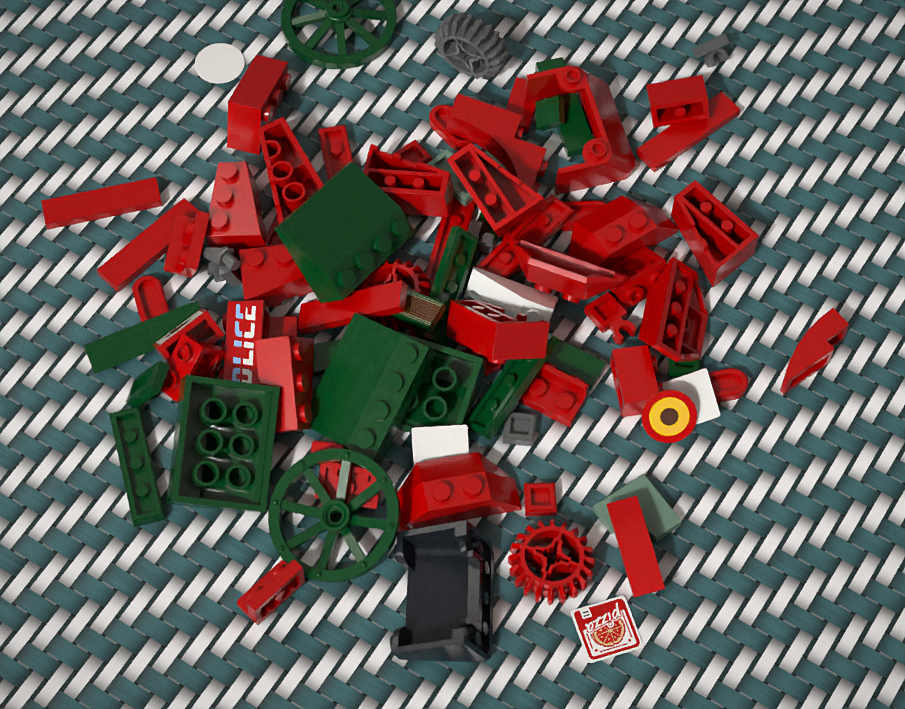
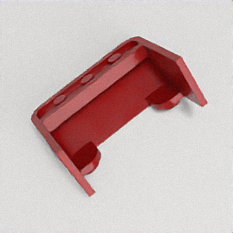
(608, 155)

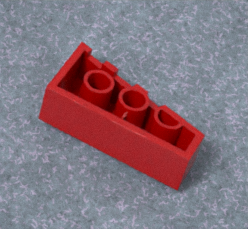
(287, 167)

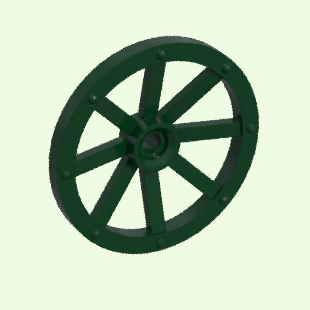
(338, 17)
(330, 510)

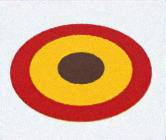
(669, 416)

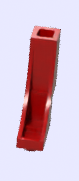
(500, 135)

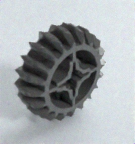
(471, 46)

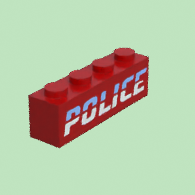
(243, 325)

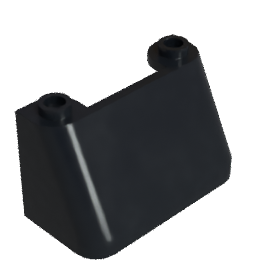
(446, 594)

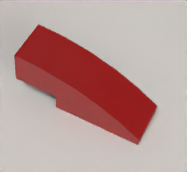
(815, 349)
(635, 546)

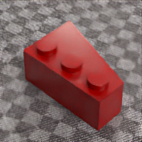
(497, 193)
(494, 334)
(288, 365)

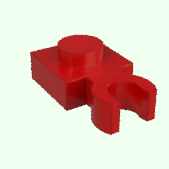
(609, 314)

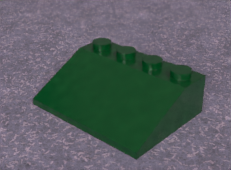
(343, 233)
(369, 387)
(449, 393)
(223, 444)

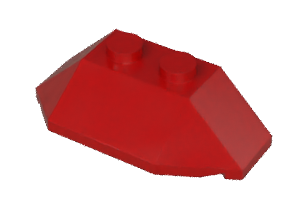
(619, 231)
(563, 272)
(675, 314)
(455, 491)

